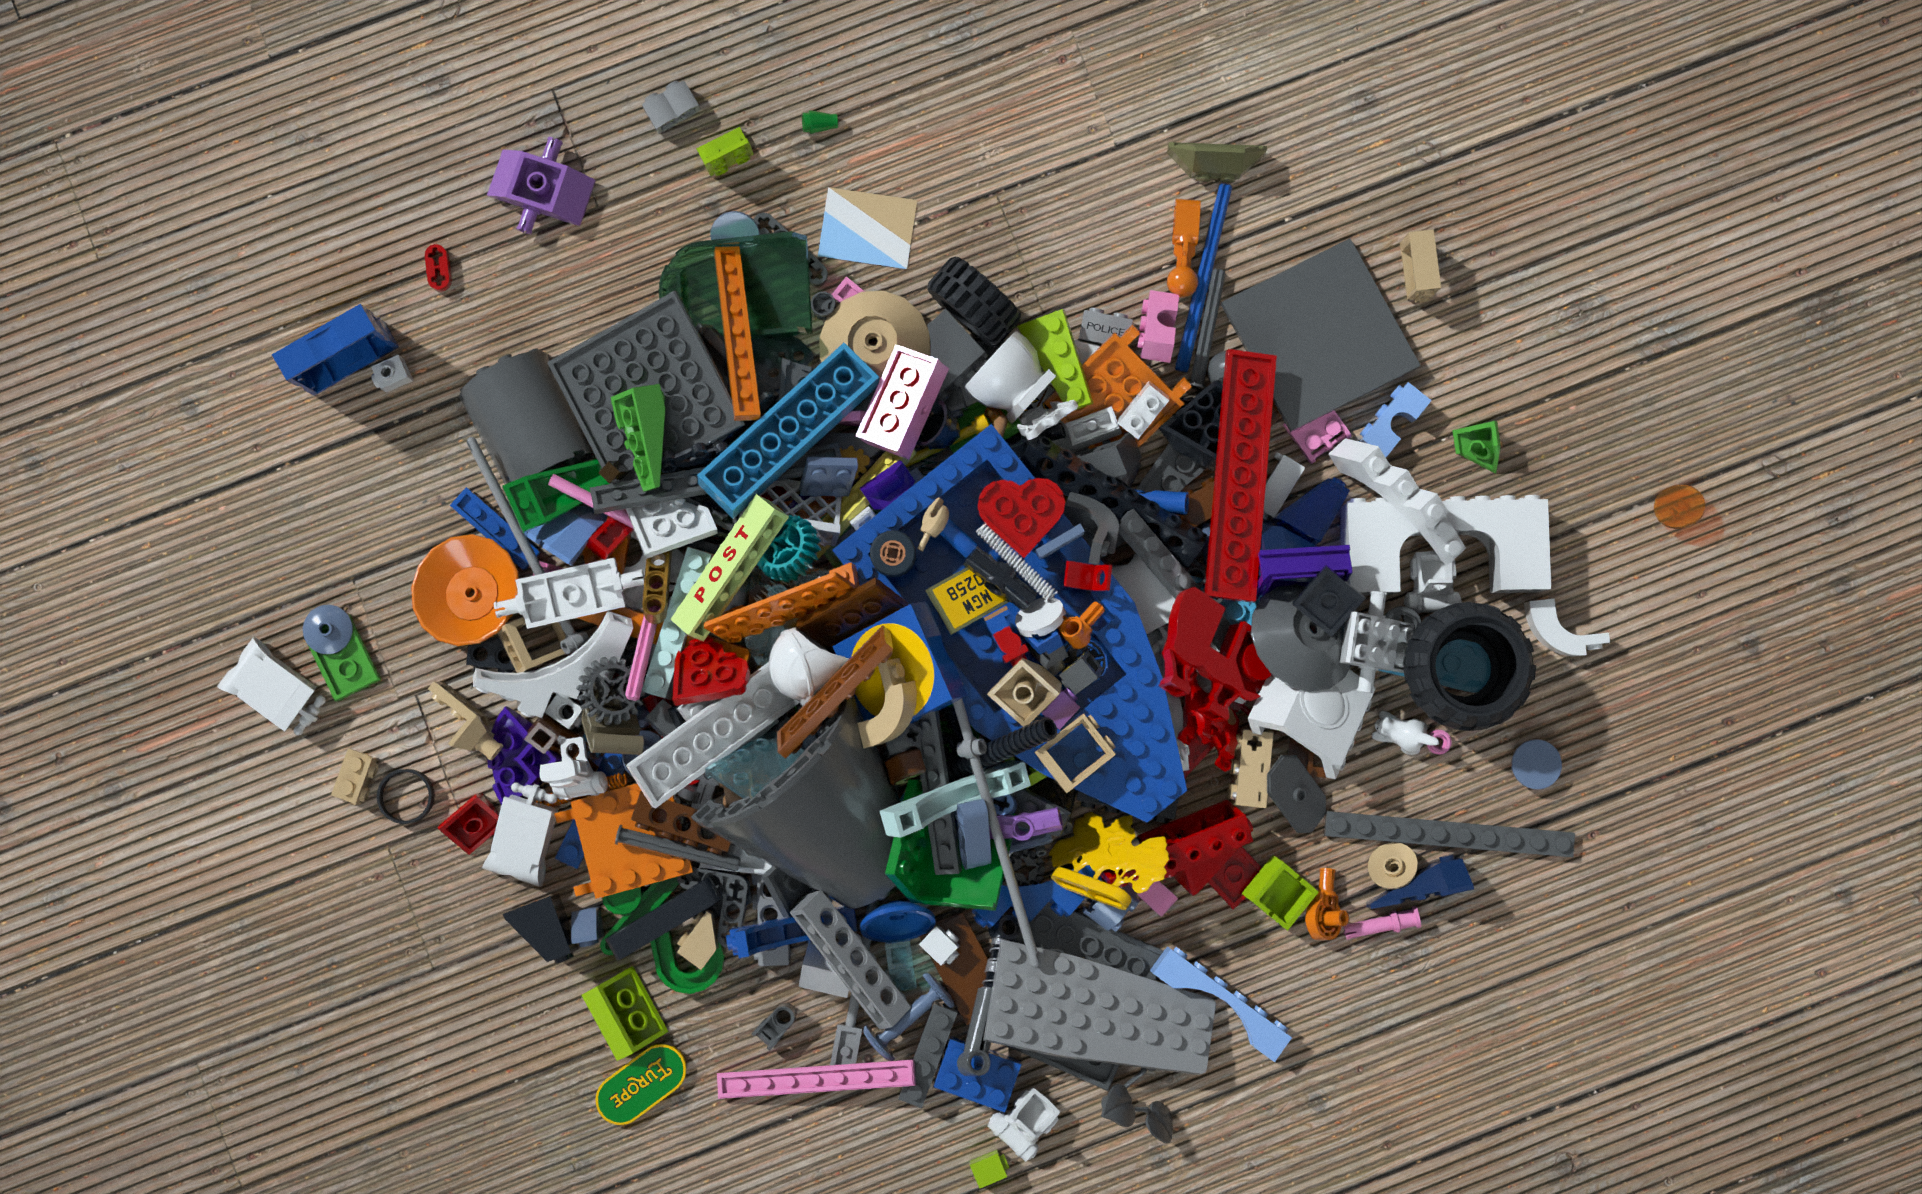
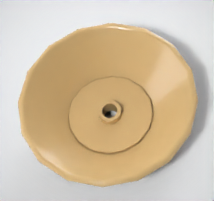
(876, 316)

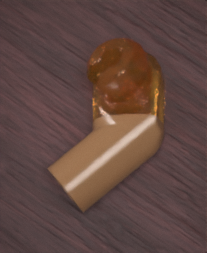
(997, 419)

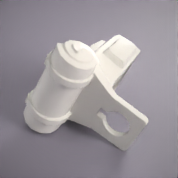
(1431, 583)
(573, 777)
(1025, 1123)

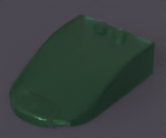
(773, 276)

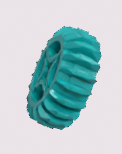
(791, 550)

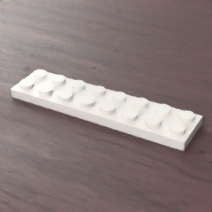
(708, 738)

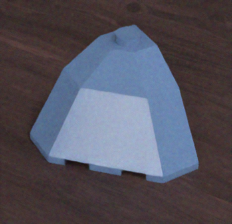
(568, 533)

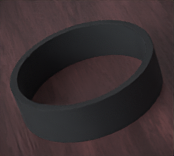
(381, 789)

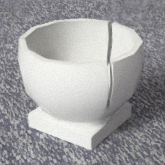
(1010, 378)

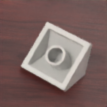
(819, 975)

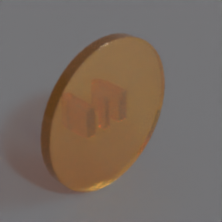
(1679, 506)

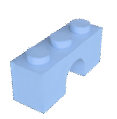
(1407, 403)

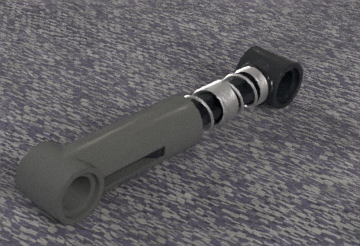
(974, 1043)

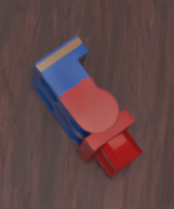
(1005, 639)

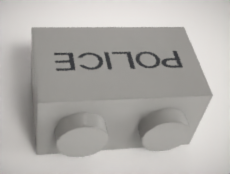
(1098, 327)

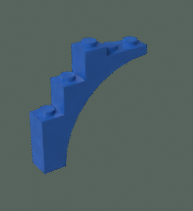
(1034, 899)
(774, 933)

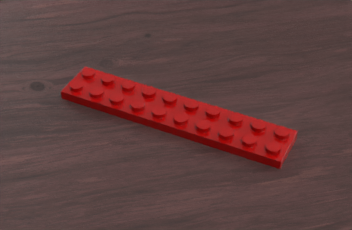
(1240, 475)

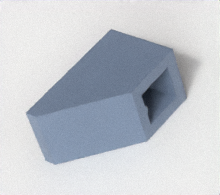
(586, 926)

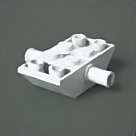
(1375, 642)

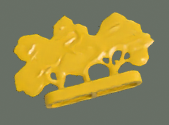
(1111, 850)

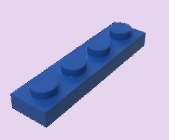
(490, 525)

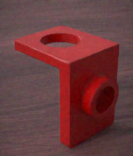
(1087, 576)

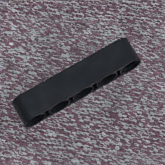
(663, 918)

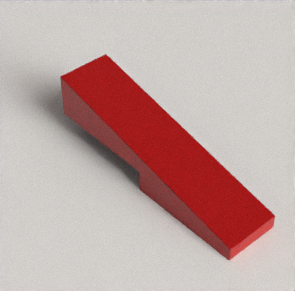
(608, 538)

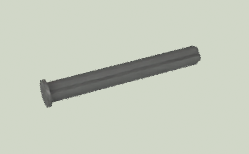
(1207, 329)
(676, 849)

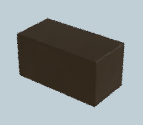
(613, 471)

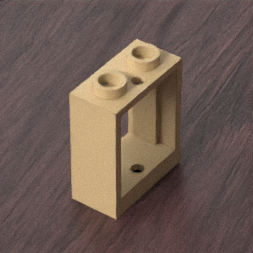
(1420, 265)
(517, 651)
(1104, 743)

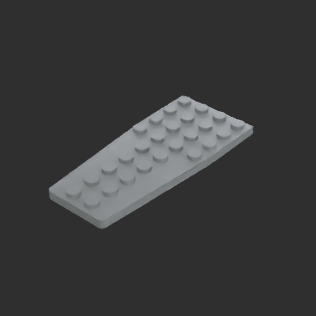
(1096, 1013)

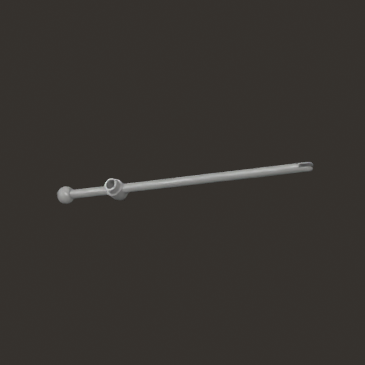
(573, 639)
(971, 749)

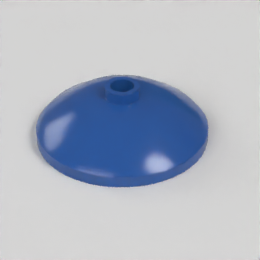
(897, 922)

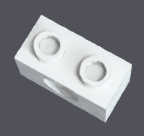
(1143, 409)

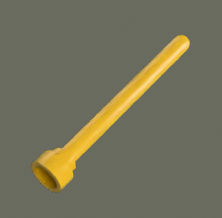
(977, 426)

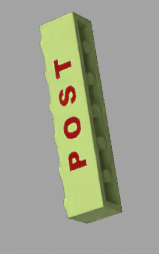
(730, 566)

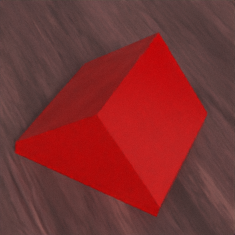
(471, 823)

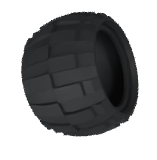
(1509, 658)

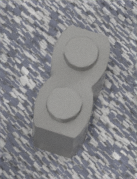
(670, 106)

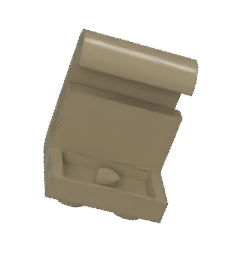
(613, 737)

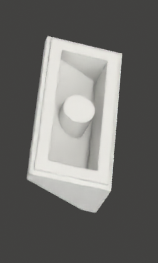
(1093, 428)

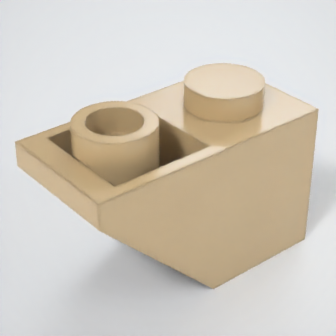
(701, 942)

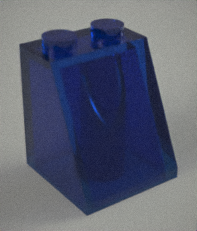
(1314, 511)

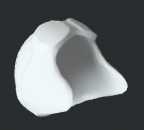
(801, 665)

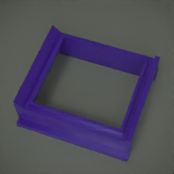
(1300, 563)

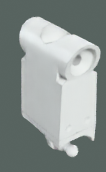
(1150, 598)
(272, 688)
(523, 835)

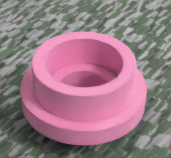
(1446, 742)

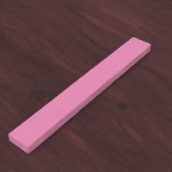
(816, 1079)

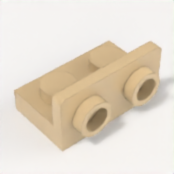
(355, 777)

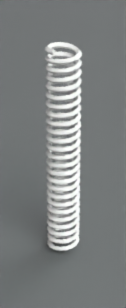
(1015, 562)

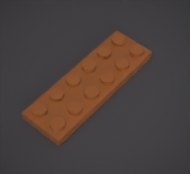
(834, 691)

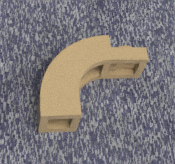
(897, 709)

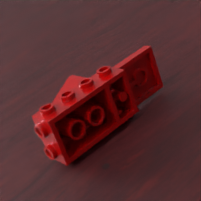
(1202, 845)

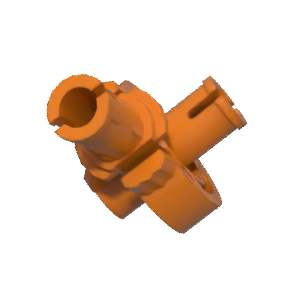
(1325, 910)

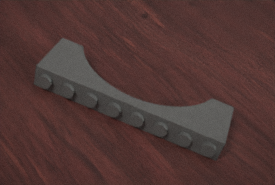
(949, 345)

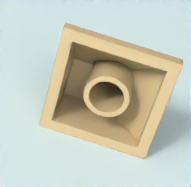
(1025, 691)

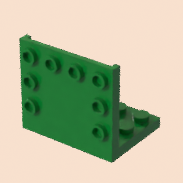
(913, 871)

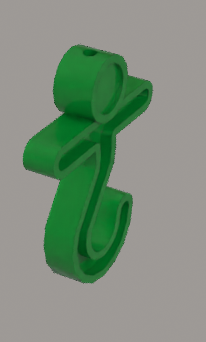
(635, 904)

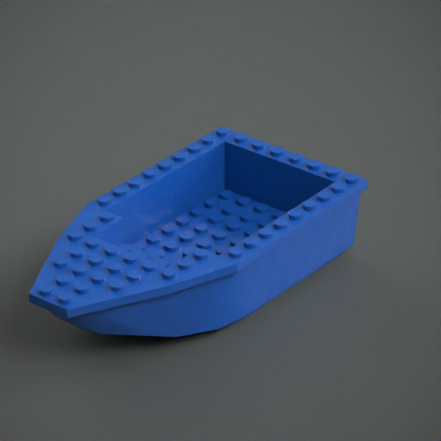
(1124, 702)

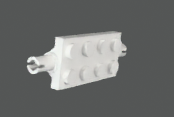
(570, 593)

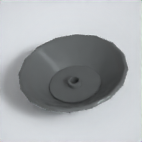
(1290, 648)

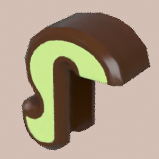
(905, 767)

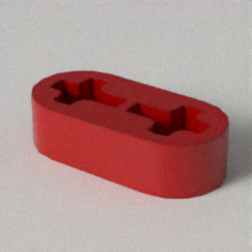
(432, 268)

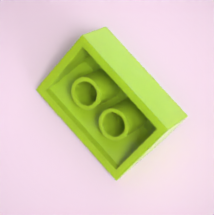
(624, 1013)

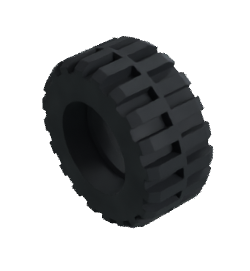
(974, 301)

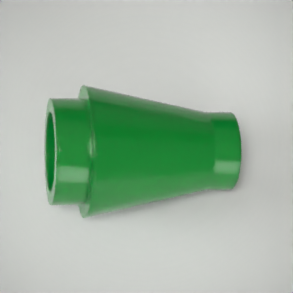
(818, 121)

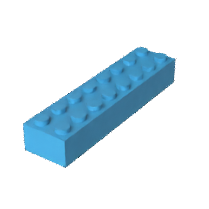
(788, 430)

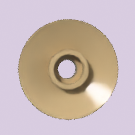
(1390, 856)

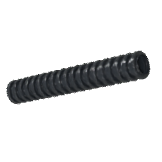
(1005, 747)

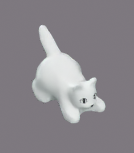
(1407, 734)

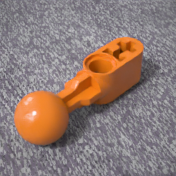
(1185, 236)

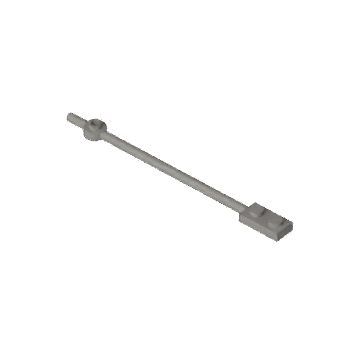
(848, 1036)

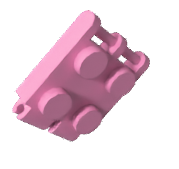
(1319, 433)

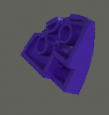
(518, 759)

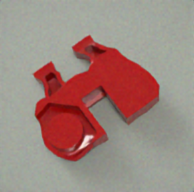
(1232, 671)

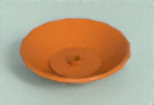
(444, 585)

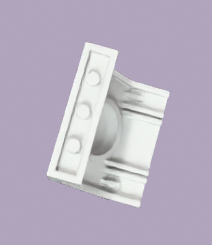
(1317, 719)

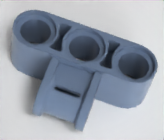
(973, 833)

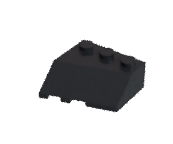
(1196, 427)

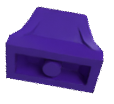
(887, 485)

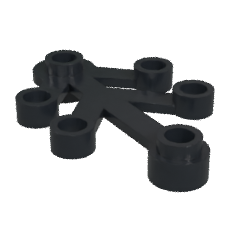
(701, 457)

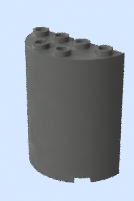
(524, 417)

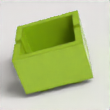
(1280, 892)

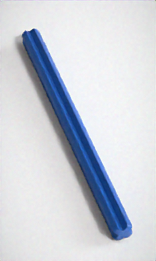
(1204, 276)

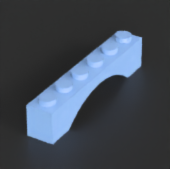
(1262, 1034)

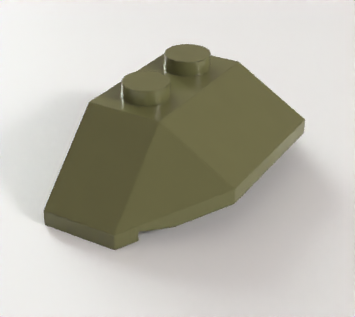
(1215, 160)

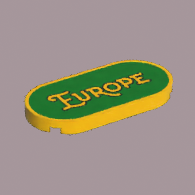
(641, 1084)

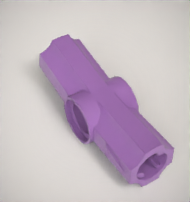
(1039, 822)

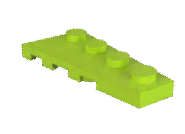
(1058, 353)

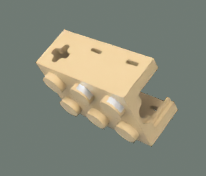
(1250, 769)

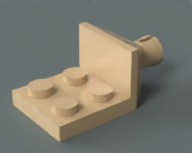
(475, 731)

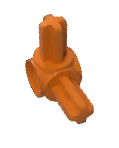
(1080, 626)

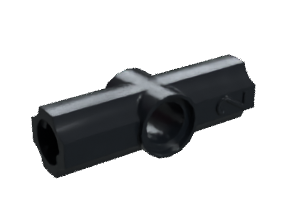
(1000, 578)

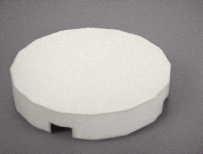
(1040, 617)

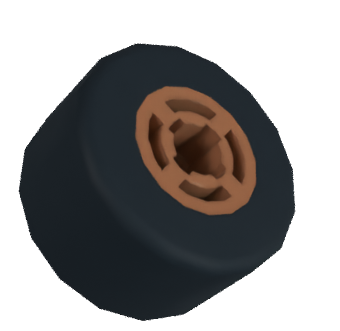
(893, 553)

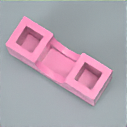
(1158, 326)

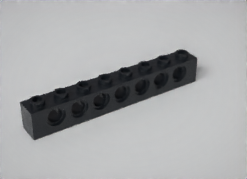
(1105, 488)

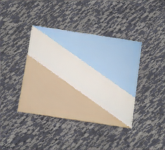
(867, 228)

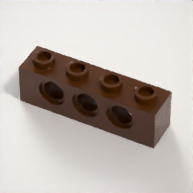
(644, 819)

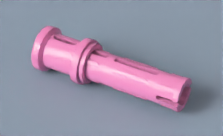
(1394, 921)

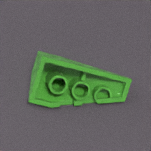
(642, 417)

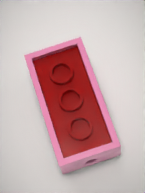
(902, 401)

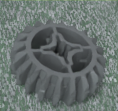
(602, 685)

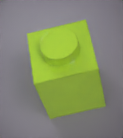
(989, 1168)

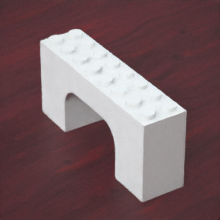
(1508, 528)

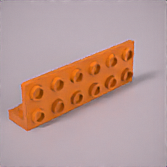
(784, 606)

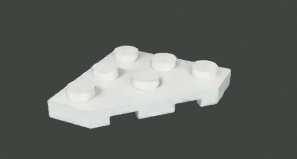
(670, 525)

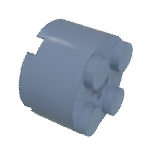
(1109, 916)

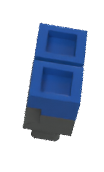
(1047, 651)

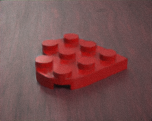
(1021, 512)
(708, 673)

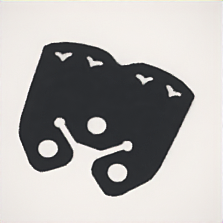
(766, 357)

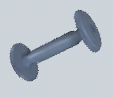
(917, 1009)

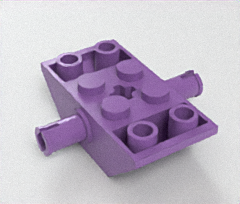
(563, 191)

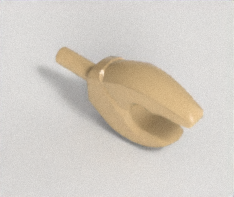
(933, 521)

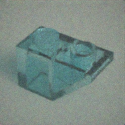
(901, 964)

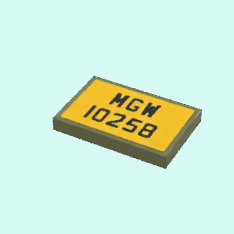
(963, 600)

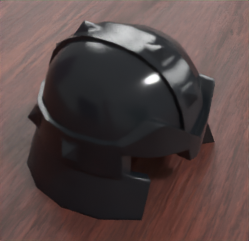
(941, 428)

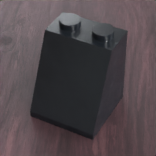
(545, 928)

